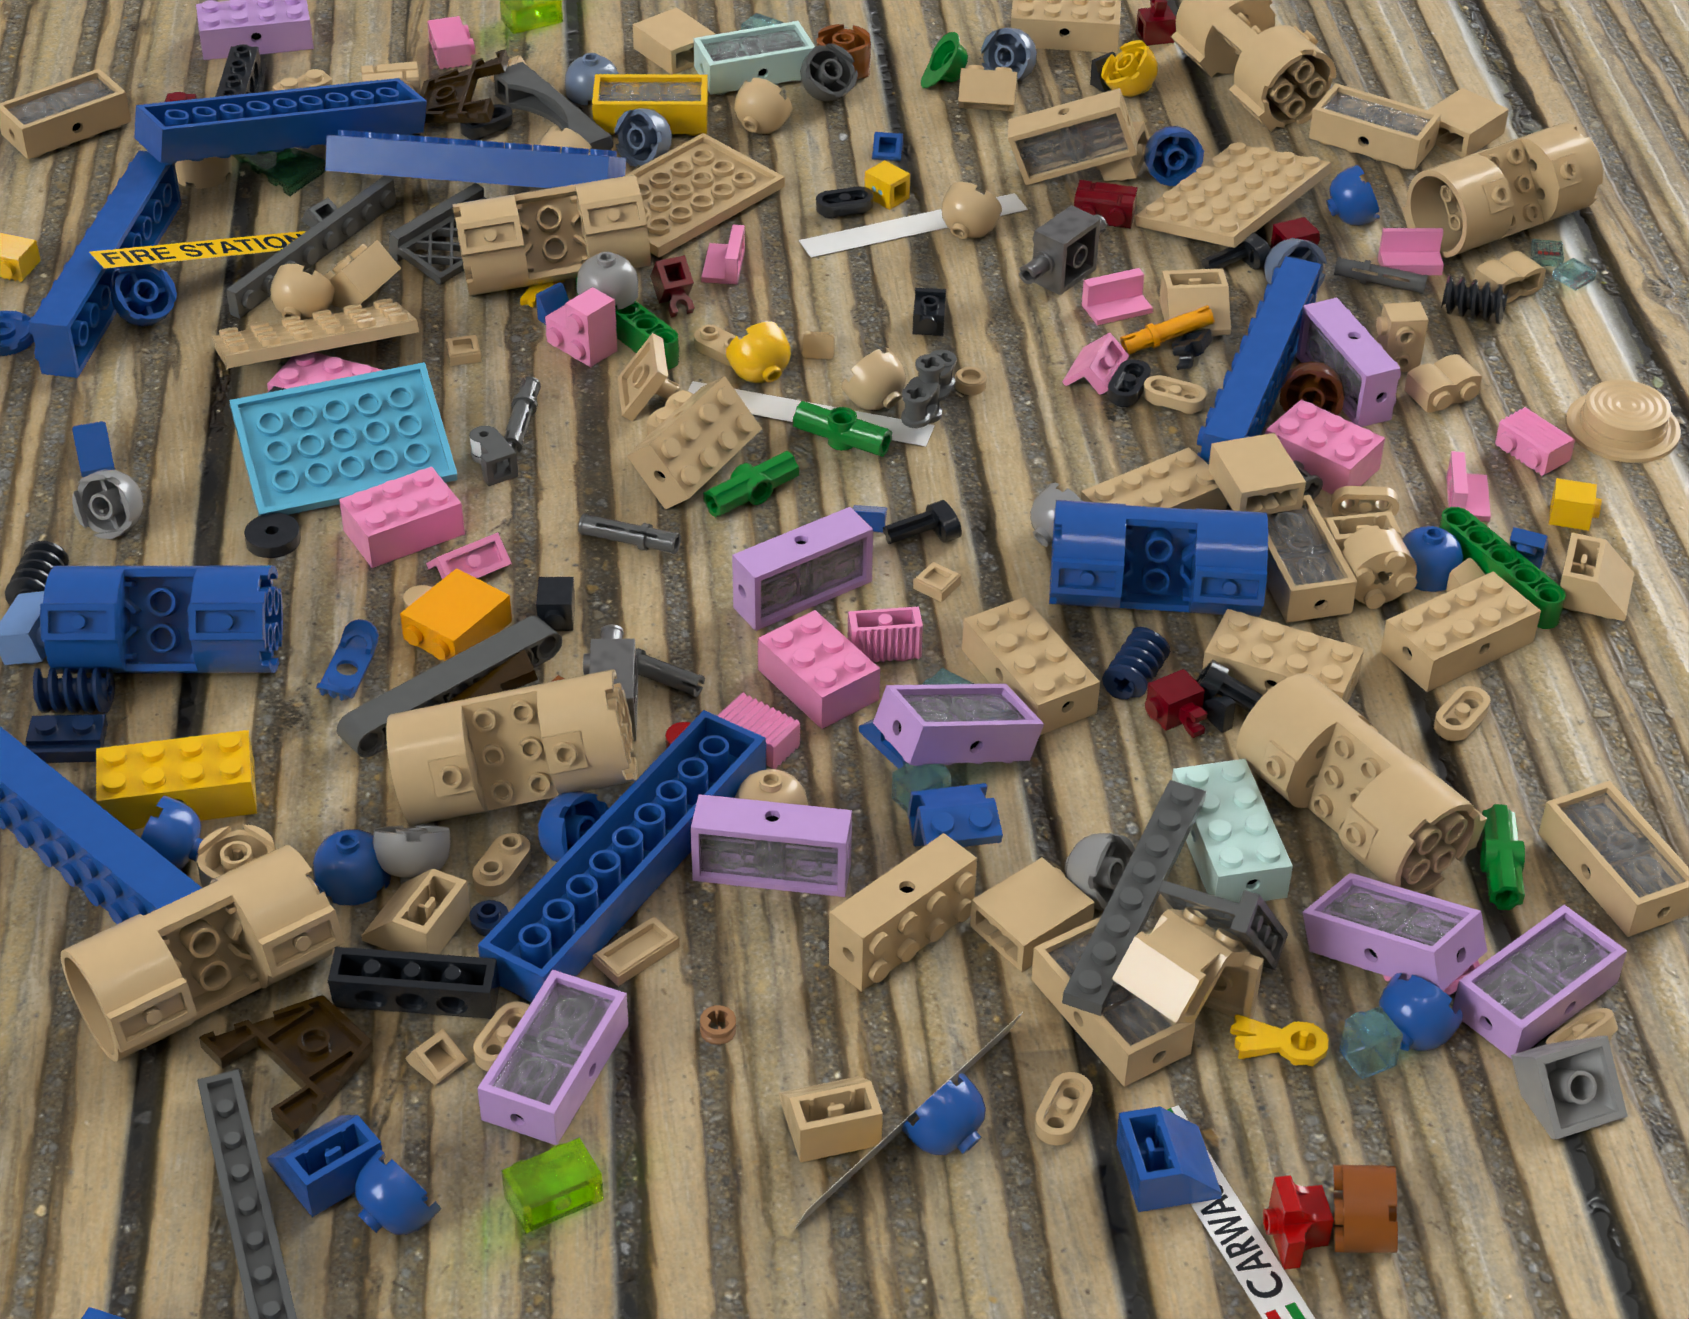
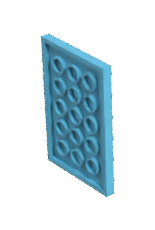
(340, 438)

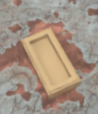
(636, 951)

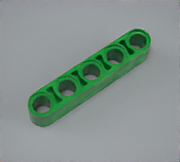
(636, 325)
(1498, 556)

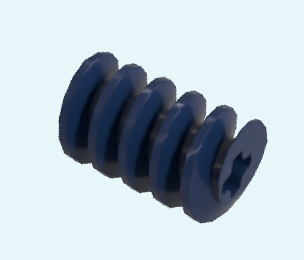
(1136, 664)
(73, 692)

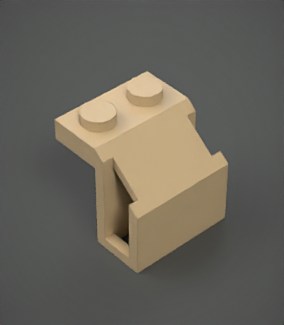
(1178, 963)

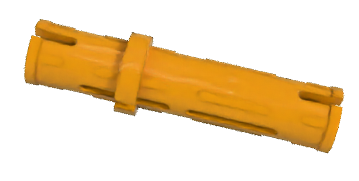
(1155, 334)

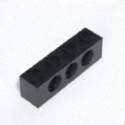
(241, 72)
(414, 982)

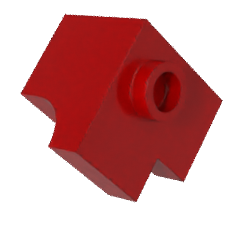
(1297, 1219)

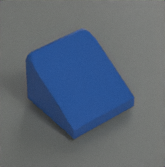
(887, 146)
(550, 300)
(873, 516)

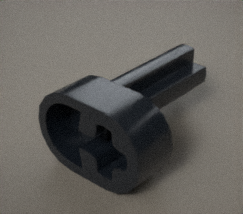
(1251, 251)
(938, 517)
(1215, 679)

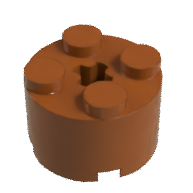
(854, 41)
(1365, 1209)

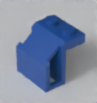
(957, 812)

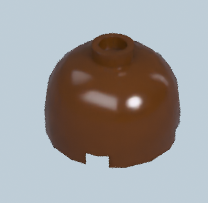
(1314, 384)

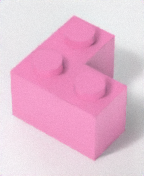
(584, 327)

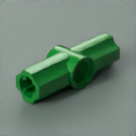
(842, 428)
(751, 484)
(1502, 857)

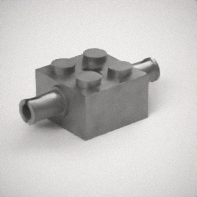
(1064, 250)
(616, 654)

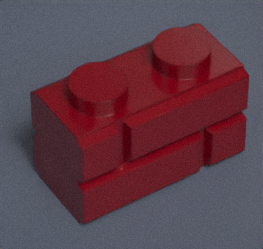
(1108, 200)

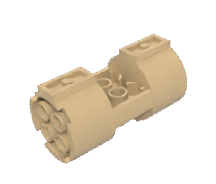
(1274, 67)
(1505, 188)
(549, 233)
(511, 747)
(1377, 799)
(200, 952)

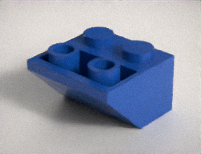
(1164, 1159)
(326, 1162)

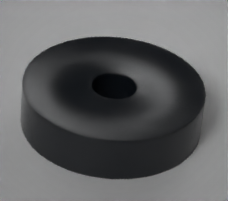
(272, 535)

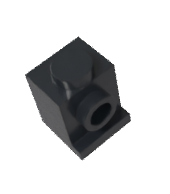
(929, 311)

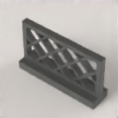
(427, 227)
(1248, 920)

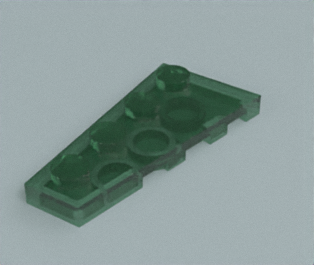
(287, 168)

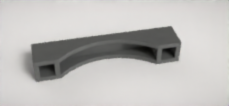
(527, 91)

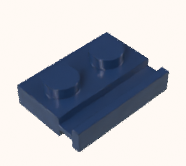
(66, 737)

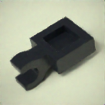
(1191, 346)

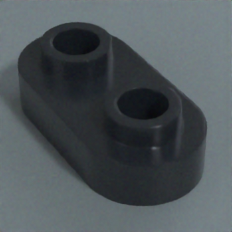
(500, 120)
(844, 202)
(1128, 382)

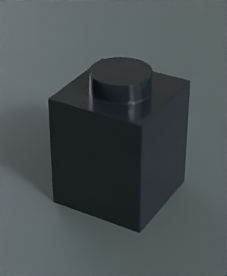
(556, 602)

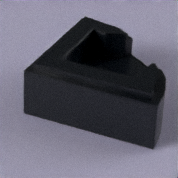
(1220, 712)

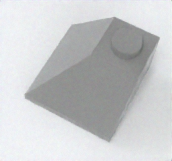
(1570, 1085)

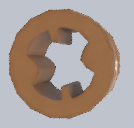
(715, 1014)

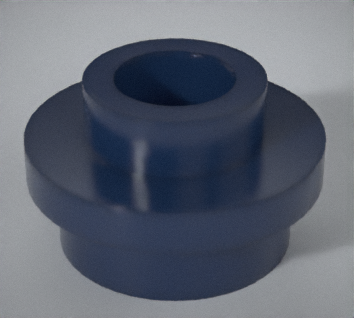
(487, 915)

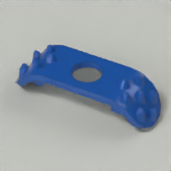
(355, 648)

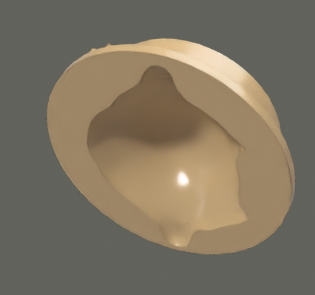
(1624, 422)

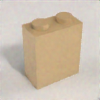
(669, 39)
(1468, 122)
(1257, 474)
(1029, 911)

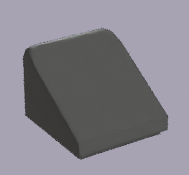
(318, 212)

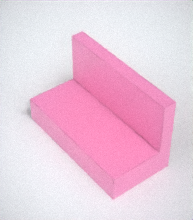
(1412, 250)
(725, 260)
(1115, 297)
(1097, 363)
(1466, 489)
(474, 559)

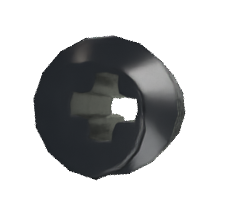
(1475, 299)
(34, 568)

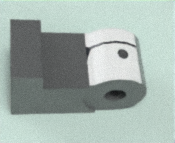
(493, 454)

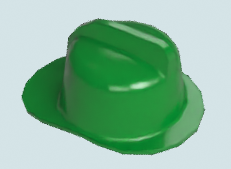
(945, 61)

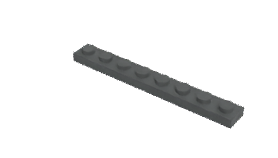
(313, 244)
(1134, 897)
(246, 1198)

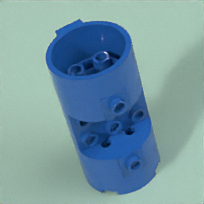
(1158, 558)
(162, 619)

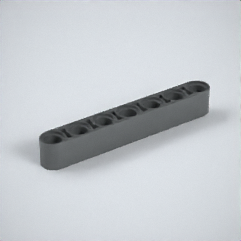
(366, 725)

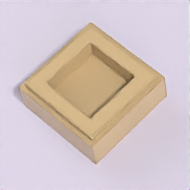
(463, 350)
(937, 581)

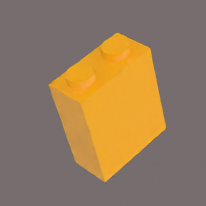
(455, 615)

